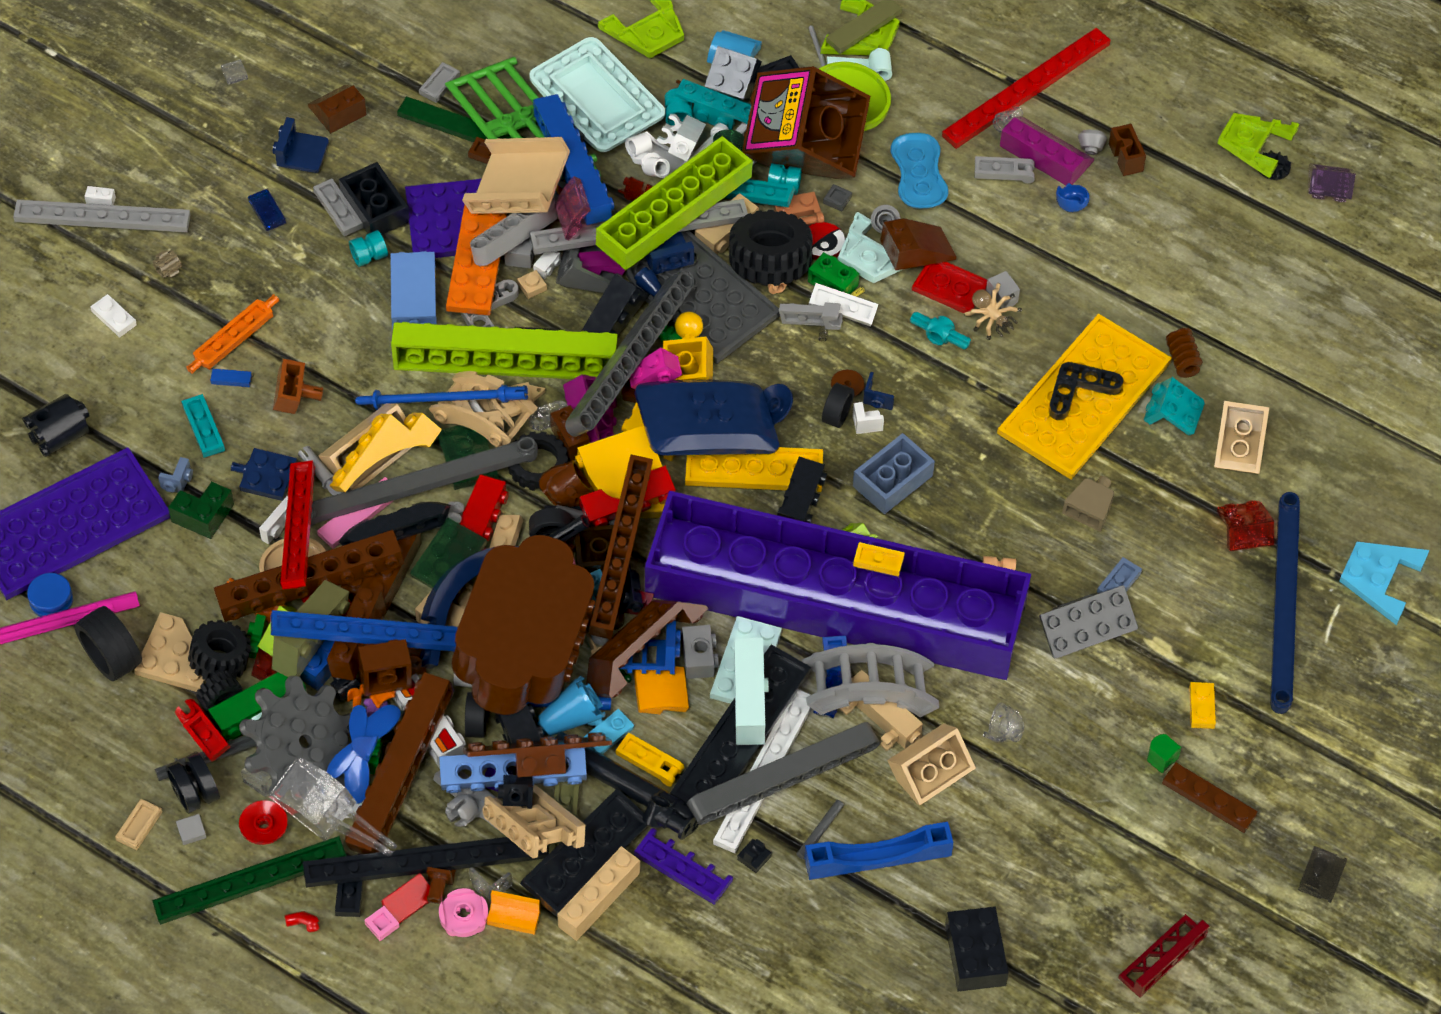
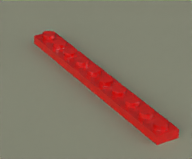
(1026, 87)

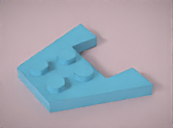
(1371, 572)

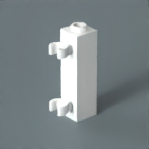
(686, 138)

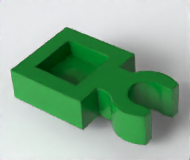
(255, 631)
(376, 758)

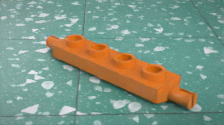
(233, 334)

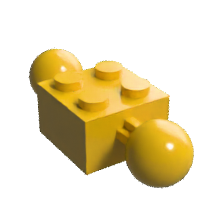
(693, 352)

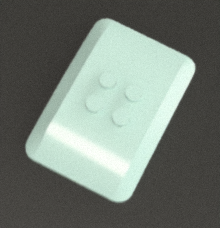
(598, 94)

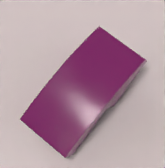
(597, 261)

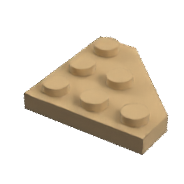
(167, 654)

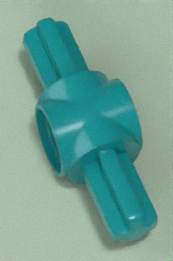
(940, 330)

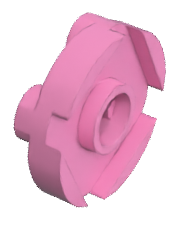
(468, 925)

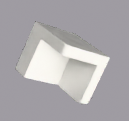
(866, 421)

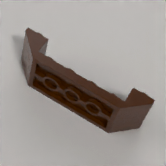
(614, 654)

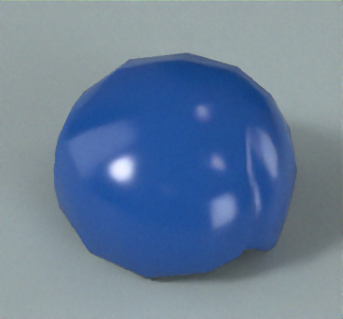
(1072, 197)

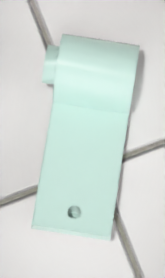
(878, 61)

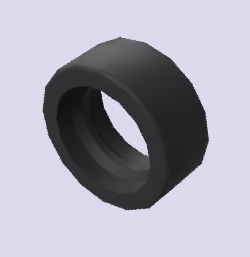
(837, 405)
(548, 517)
(474, 718)

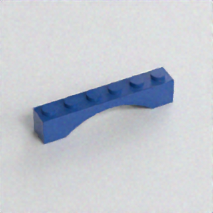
(835, 859)

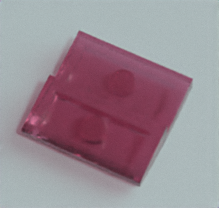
(572, 207)

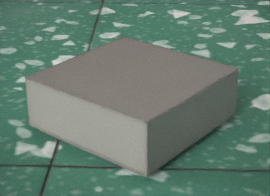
(191, 829)

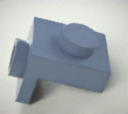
(179, 479)

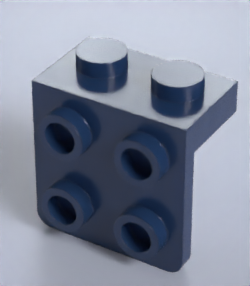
(298, 149)

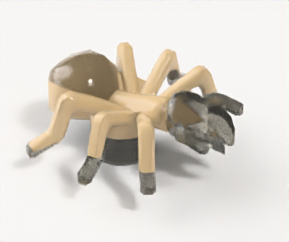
(992, 311)

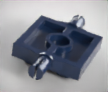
(265, 474)

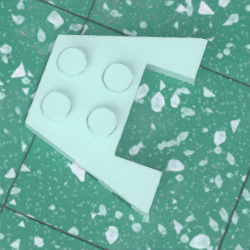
(864, 253)

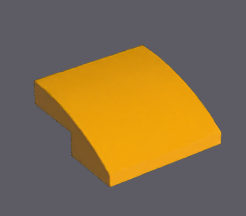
(661, 691)

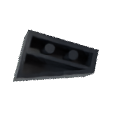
(615, 307)
(803, 490)
(519, 725)

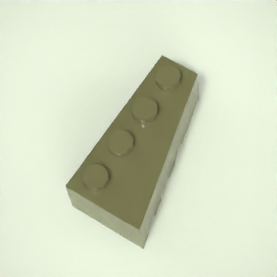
(293, 654)

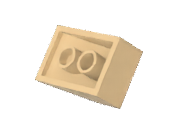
(1241, 437)

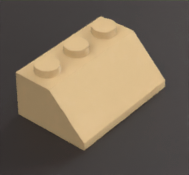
(932, 763)

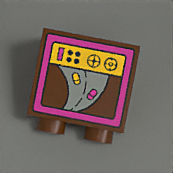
(806, 122)

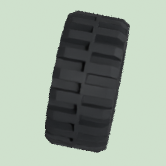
(770, 247)

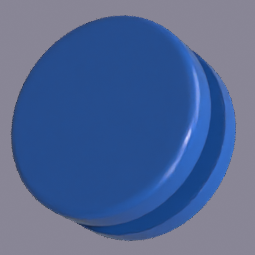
(49, 594)

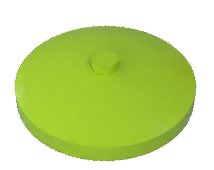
(867, 82)

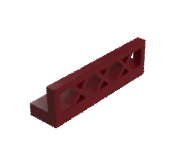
(1167, 960)

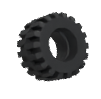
(220, 637)

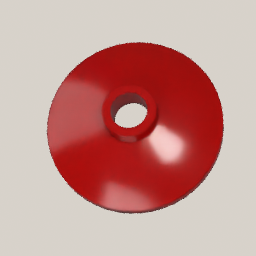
(263, 813)

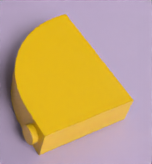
(608, 459)

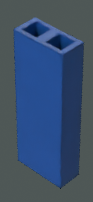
(231, 377)

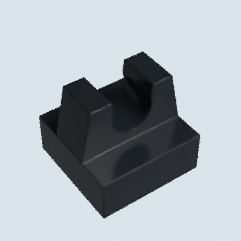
(754, 855)

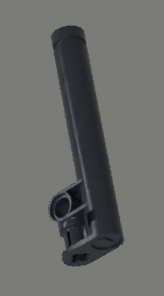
(662, 807)

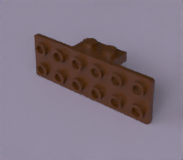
(539, 757)

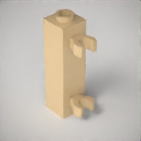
(898, 723)

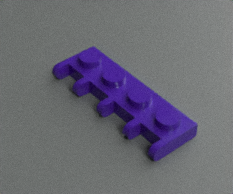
(682, 868)

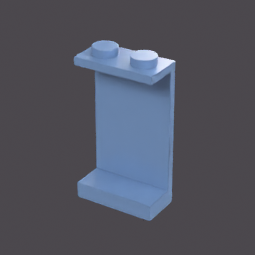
(413, 287)

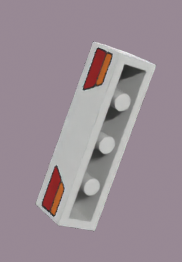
(445, 740)

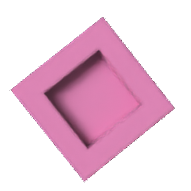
(381, 923)

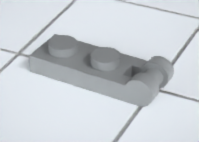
(1004, 168)

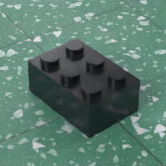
(375, 199)
(976, 949)

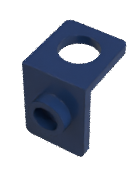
(876, 398)

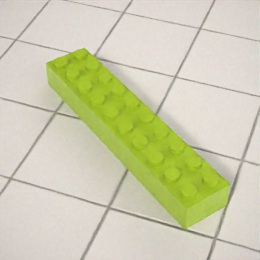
(500, 350)

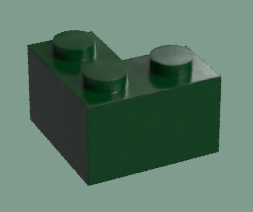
(202, 514)

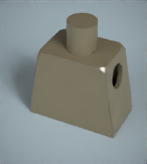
(1090, 502)

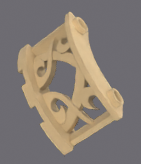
(484, 423)

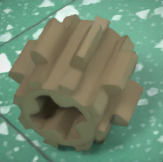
(167, 264)

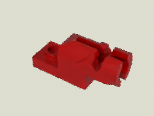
(202, 730)

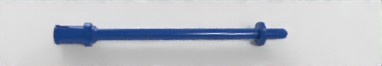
(503, 393)

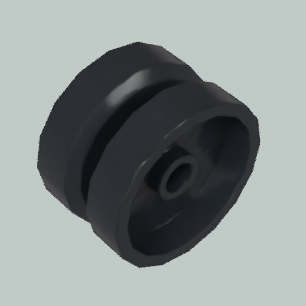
(191, 782)

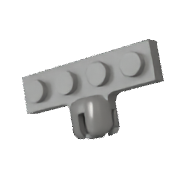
(466, 803)

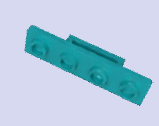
(713, 106)

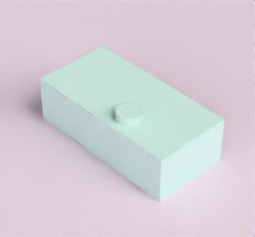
(750, 691)

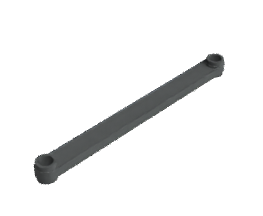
(422, 480)

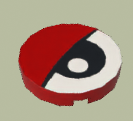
(826, 239)

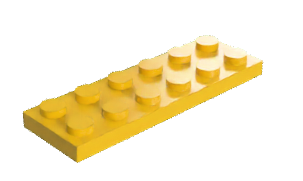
(748, 470)

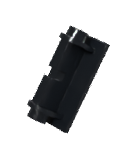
(630, 598)

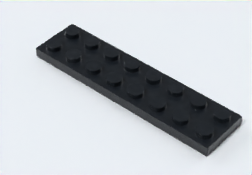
(719, 756)

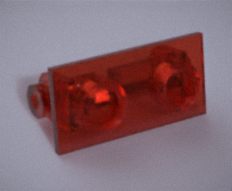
(633, 188)

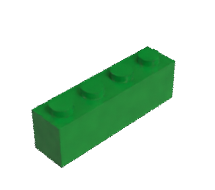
(231, 712)

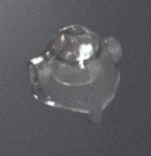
(1009, 728)

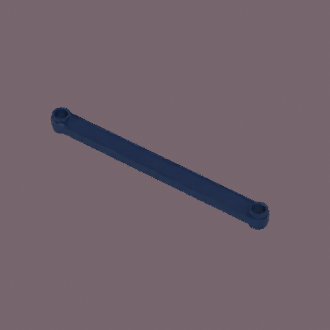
(1285, 603)

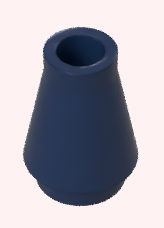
(648, 281)

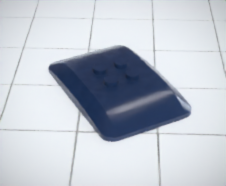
(706, 417)

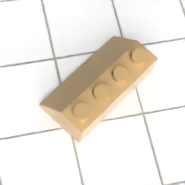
(336, 454)

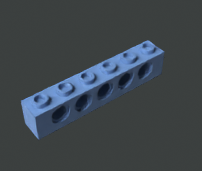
(452, 765)

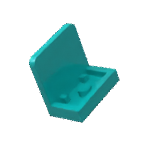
(1176, 404)

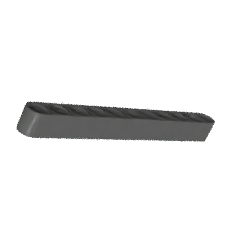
(629, 354)

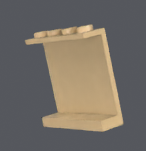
(519, 176)

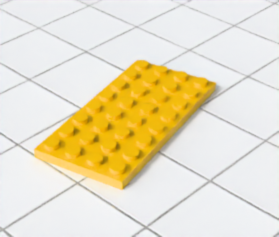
(1092, 415)

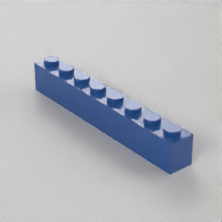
(555, 122)

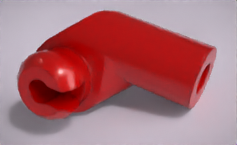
(310, 920)

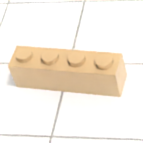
(598, 893)

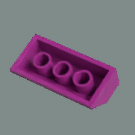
(1046, 150)

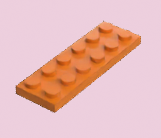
(470, 284)

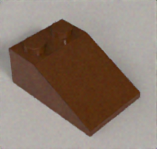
(915, 244)

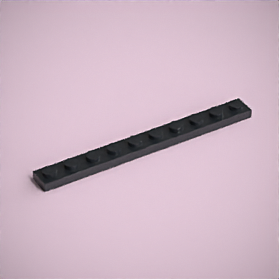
(414, 861)

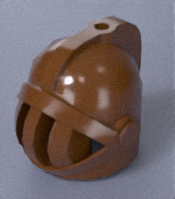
(565, 484)

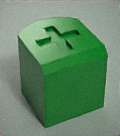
(1163, 752)

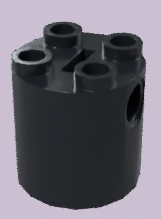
(57, 424)

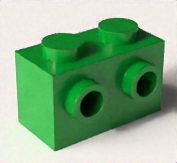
(833, 274)

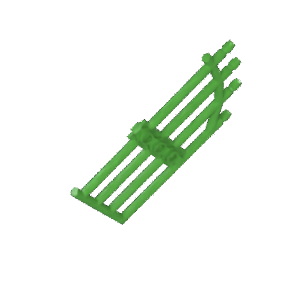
(504, 123)

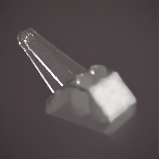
(323, 804)

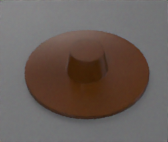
(849, 378)

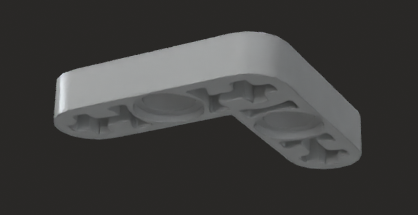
(505, 298)

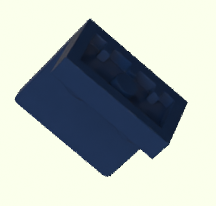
(671, 254)

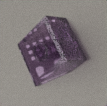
(1331, 182)

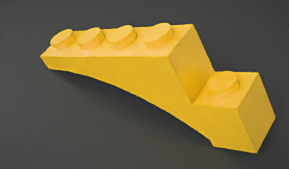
(383, 439)

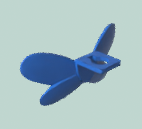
(354, 758)

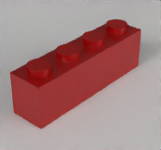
(484, 506)

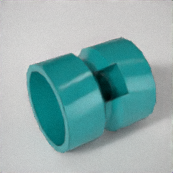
(676, 106)
(788, 176)
(365, 249)

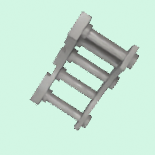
(874, 691)

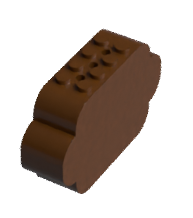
(523, 625)

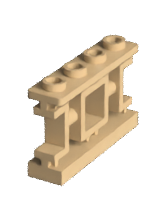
(550, 824)

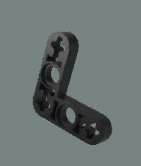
(1073, 381)

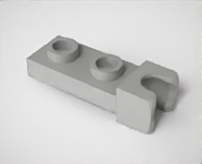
(812, 315)

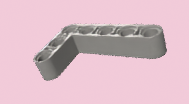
(509, 234)

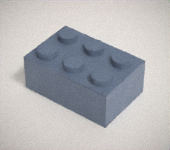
(893, 473)

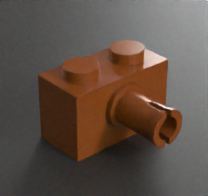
(291, 387)

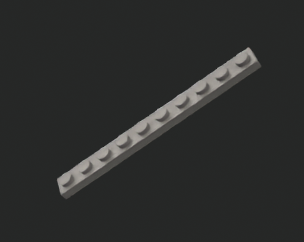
(554, 240)

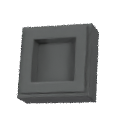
(837, 197)

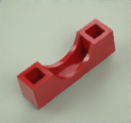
(602, 508)

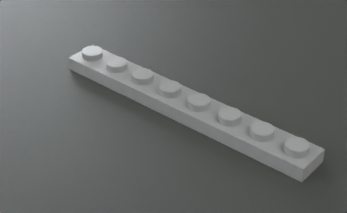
(102, 216)

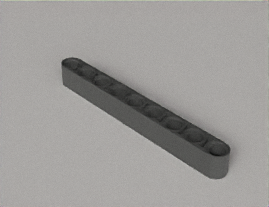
(783, 773)

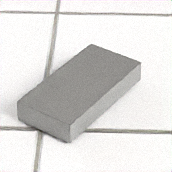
(435, 86)

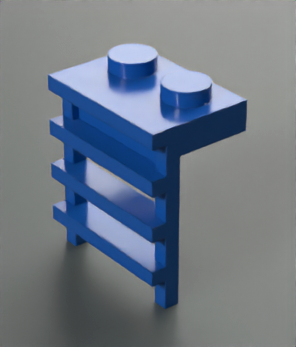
(665, 654)

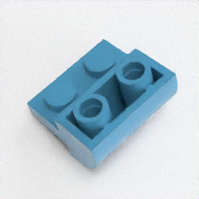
(735, 43)

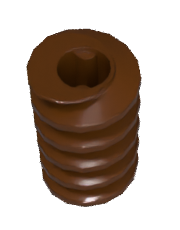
(1184, 352)

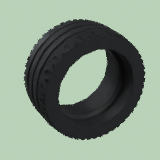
(108, 643)

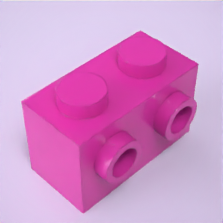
(657, 366)

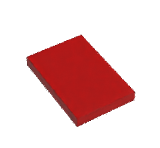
(949, 285)

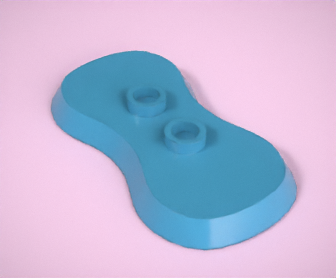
(920, 179)

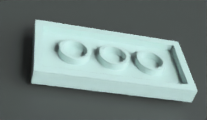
(724, 683)

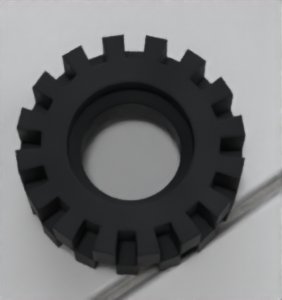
(218, 689)

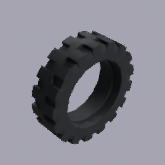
(545, 442)

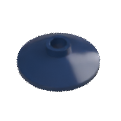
(779, 401)

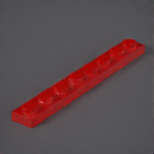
(297, 525)

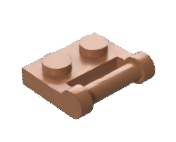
(804, 205)

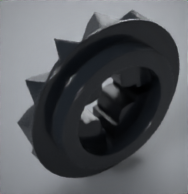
(1283, 166)

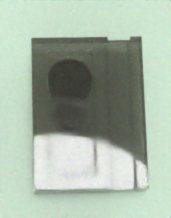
(1322, 874)

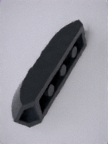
(404, 522)

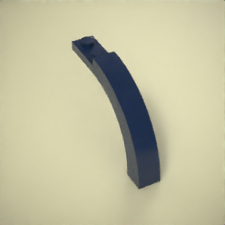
(443, 594)

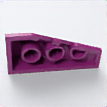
(574, 392)

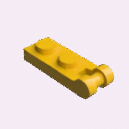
(649, 759)

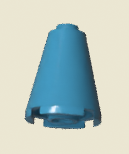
(571, 709)

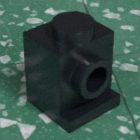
(516, 791)

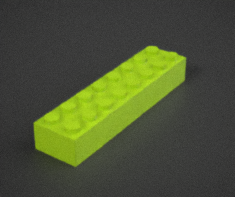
(673, 203)

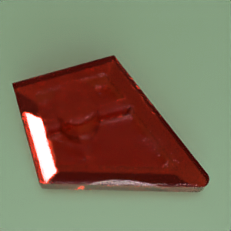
(262, 666)

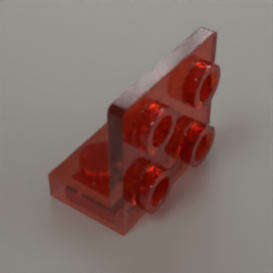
(1247, 525)

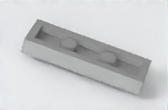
(338, 207)

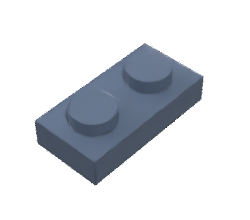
(1123, 574)

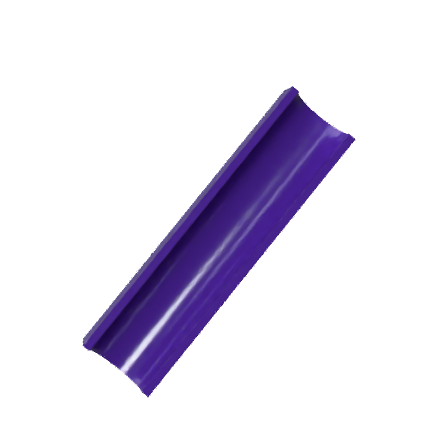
(806, 582)

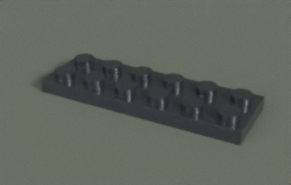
(568, 869)

